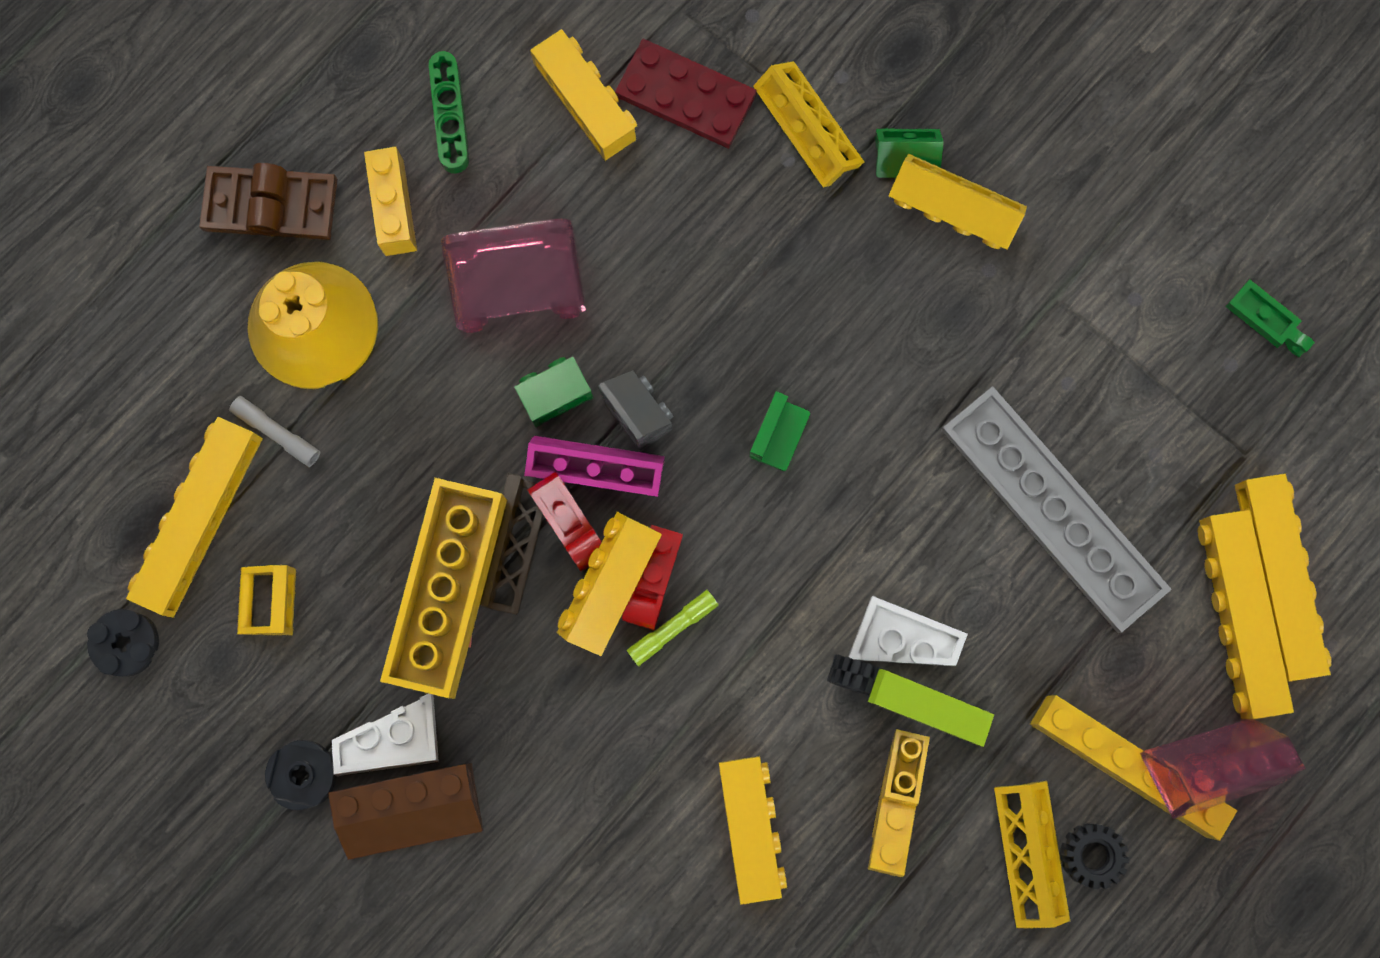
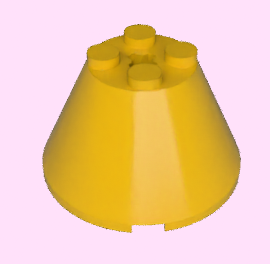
(312, 325)

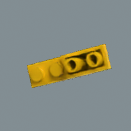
(898, 803)

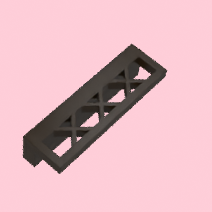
(512, 492)

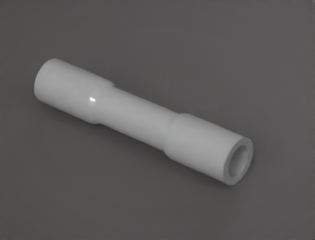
(290, 442)

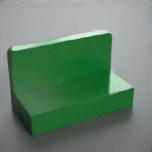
(896, 144)
(779, 433)

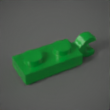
(1269, 318)

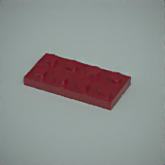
(685, 93)

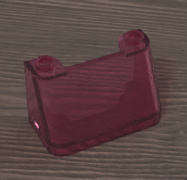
(513, 272)

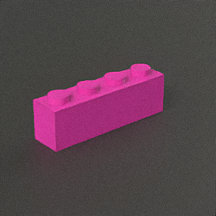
(595, 465)

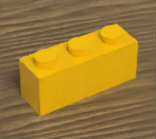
(390, 201)

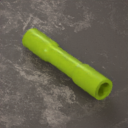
(688, 615)

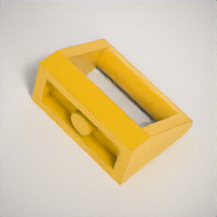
(282, 600)

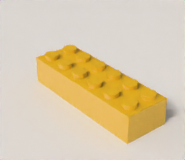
(444, 588)

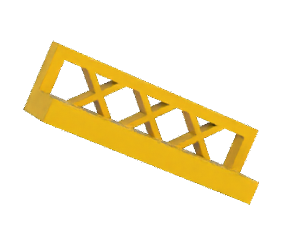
(806, 123)
(1043, 854)

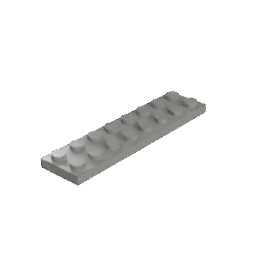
(1056, 510)

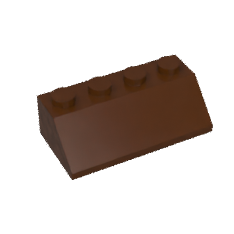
(406, 811)

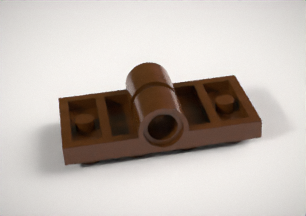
(268, 202)

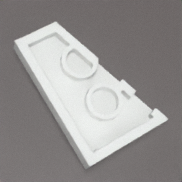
(903, 636)
(390, 742)

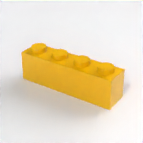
(584, 94)
(957, 202)
(608, 583)
(750, 830)

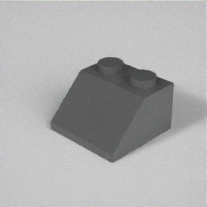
(635, 408)

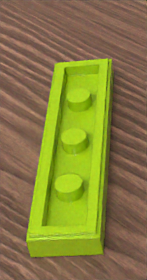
(931, 707)

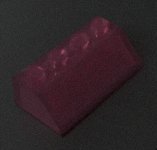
(1221, 766)

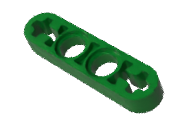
(448, 112)

